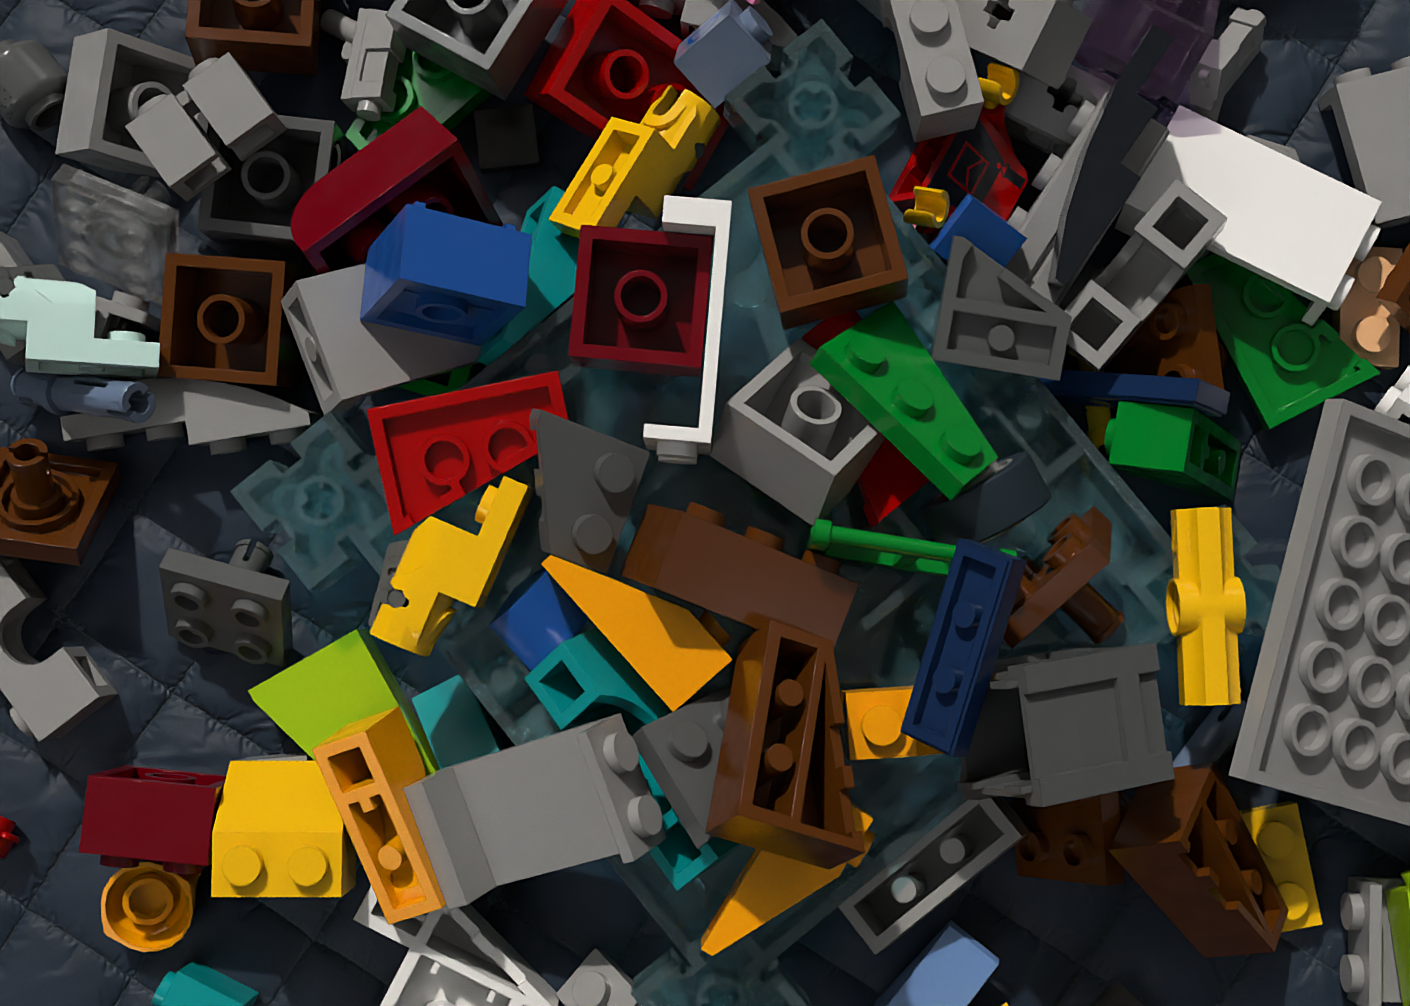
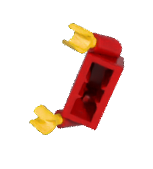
(965, 162)

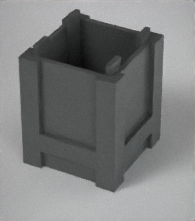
(1068, 726)

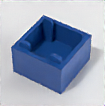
(445, 275)

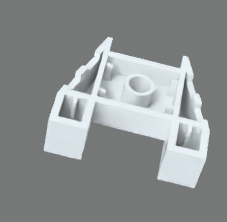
(455, 961)

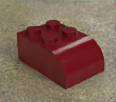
(364, 193)

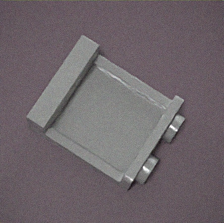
(1376, 135)

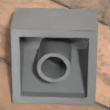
(105, 89)
(795, 436)

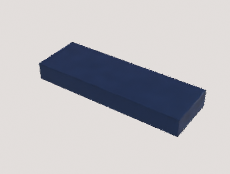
(1107, 389)
(962, 647)

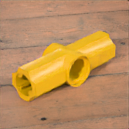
(1205, 606)

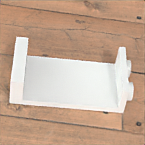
(1279, 212)
(713, 219)

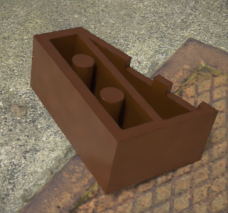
(735, 573)
(782, 753)
(1201, 863)

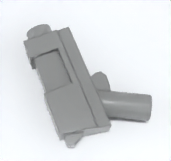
(372, 59)
(1226, 61)

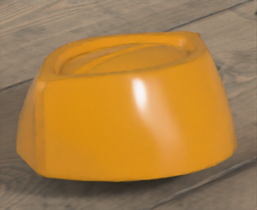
(148, 906)

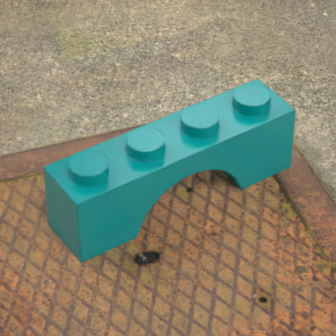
(592, 681)

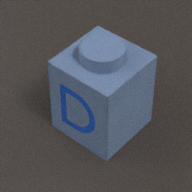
(725, 51)

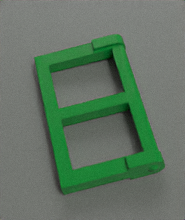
(882, 549)

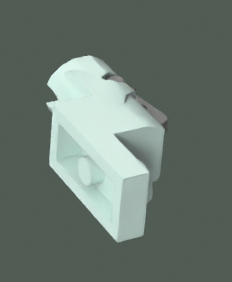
(59, 328)

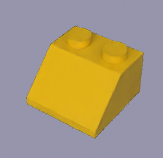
(279, 834)

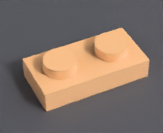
(1362, 319)

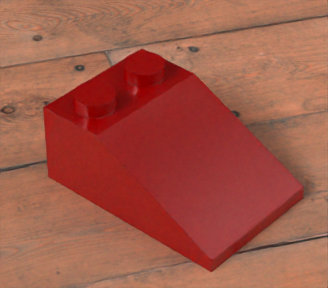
(612, 65)

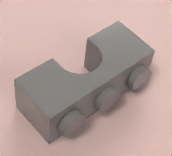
(936, 66)
(1141, 274)
(50, 694)

